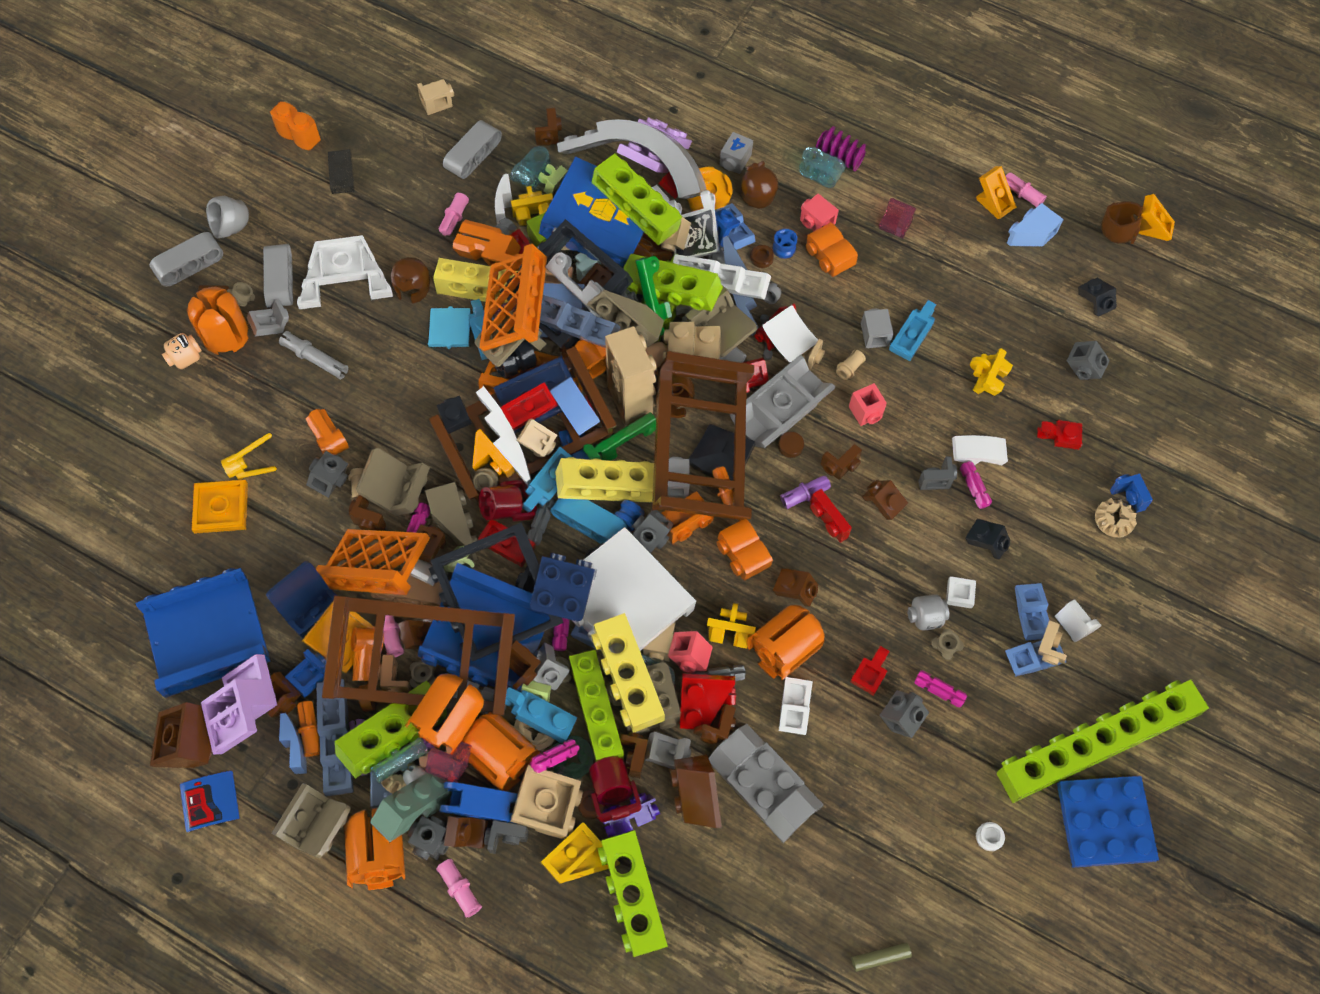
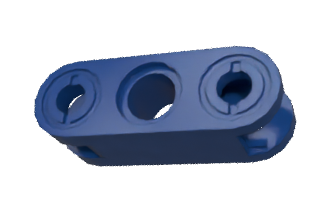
(479, 802)

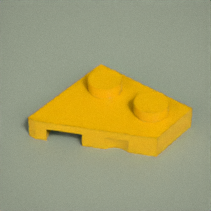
(575, 856)

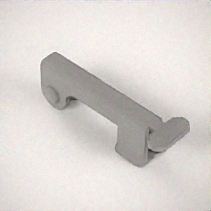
(559, 268)

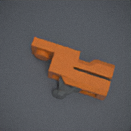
(486, 241)

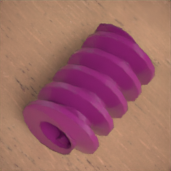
(841, 148)

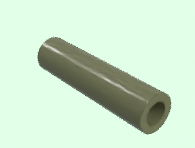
(881, 957)

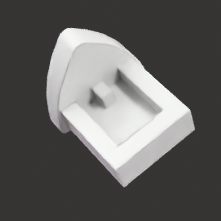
(1076, 621)

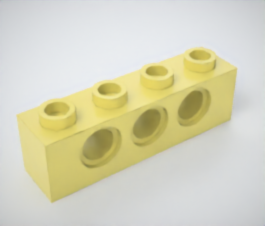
(463, 279)
(597, 482)
(619, 631)

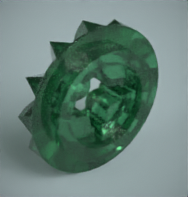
(585, 757)

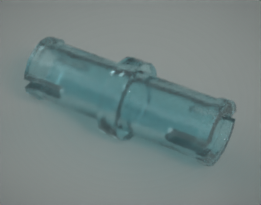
(399, 760)

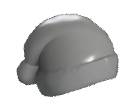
(226, 216)

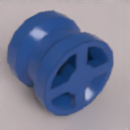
(784, 237)
(629, 513)

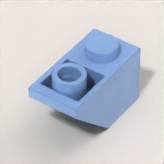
(1036, 227)

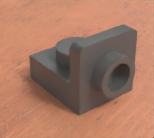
(934, 478)
(511, 834)

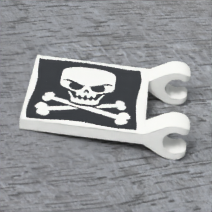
(703, 233)

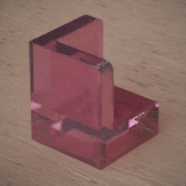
(897, 218)
(446, 765)

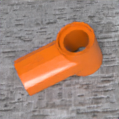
(327, 435)
(362, 647)

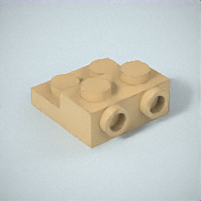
(692, 340)
(547, 802)

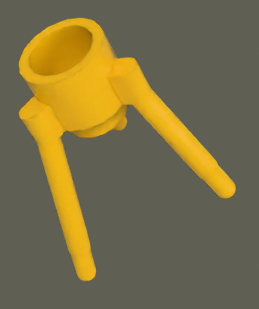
(235, 464)

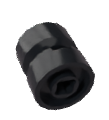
(522, 358)

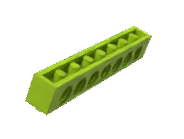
(1187, 705)

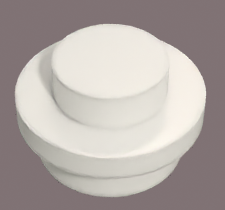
(990, 836)

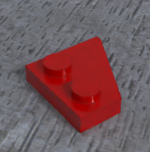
(703, 698)

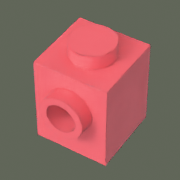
(817, 213)
(867, 405)
(690, 651)

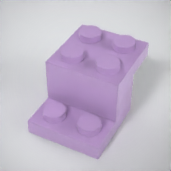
(644, 155)
(236, 706)

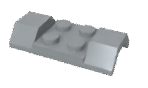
(783, 402)
(764, 782)

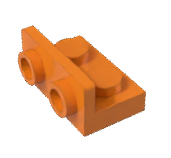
(686, 523)

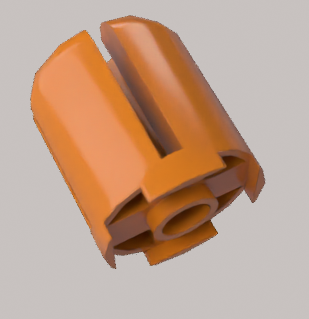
(218, 320)
(787, 641)
(435, 703)
(498, 750)
(370, 855)

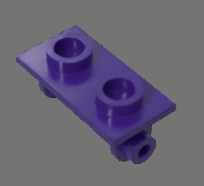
(646, 814)

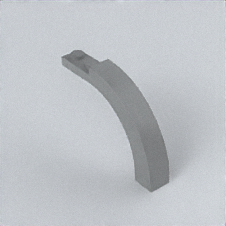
(675, 157)

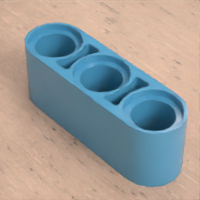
(588, 518)

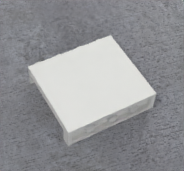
(636, 585)

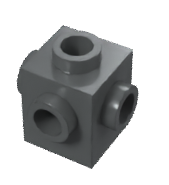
(1088, 360)
(327, 473)
(652, 530)
(904, 713)
(428, 848)

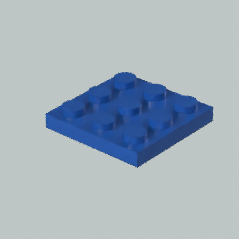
(1107, 821)

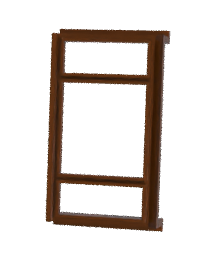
(573, 362)
(712, 370)
(337, 641)

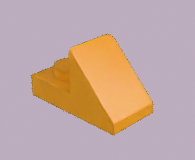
(996, 194)
(1156, 220)
(486, 451)

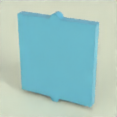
(449, 327)

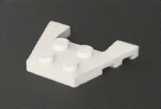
(340, 262)

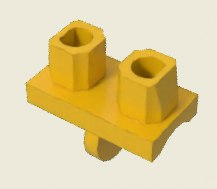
(530, 204)
(987, 368)
(718, 627)

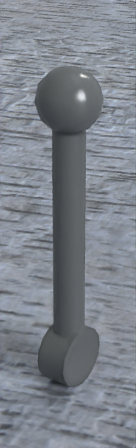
(767, 355)

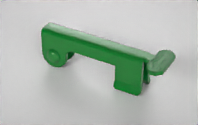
(646, 268)
(607, 448)

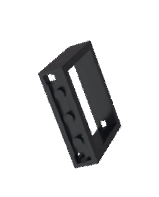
(559, 238)
(449, 599)

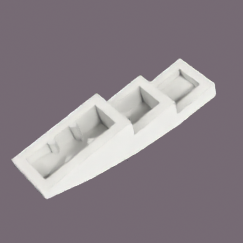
(732, 277)
(507, 439)

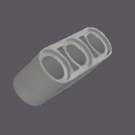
(472, 149)
(186, 259)
(278, 275)

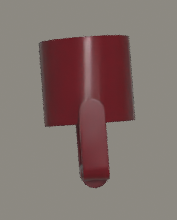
(505, 501)
(613, 787)

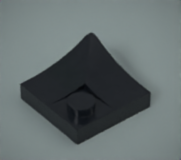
(717, 450)

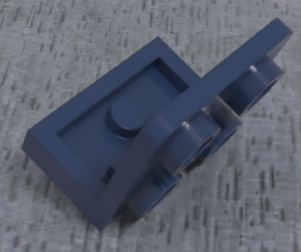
(562, 587)
(301, 598)

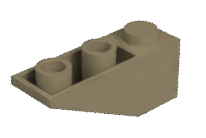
(628, 314)
(449, 516)

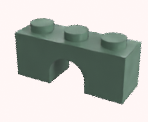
(403, 807)

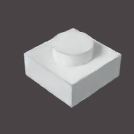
(960, 592)

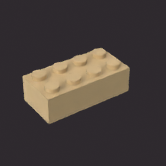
(630, 374)

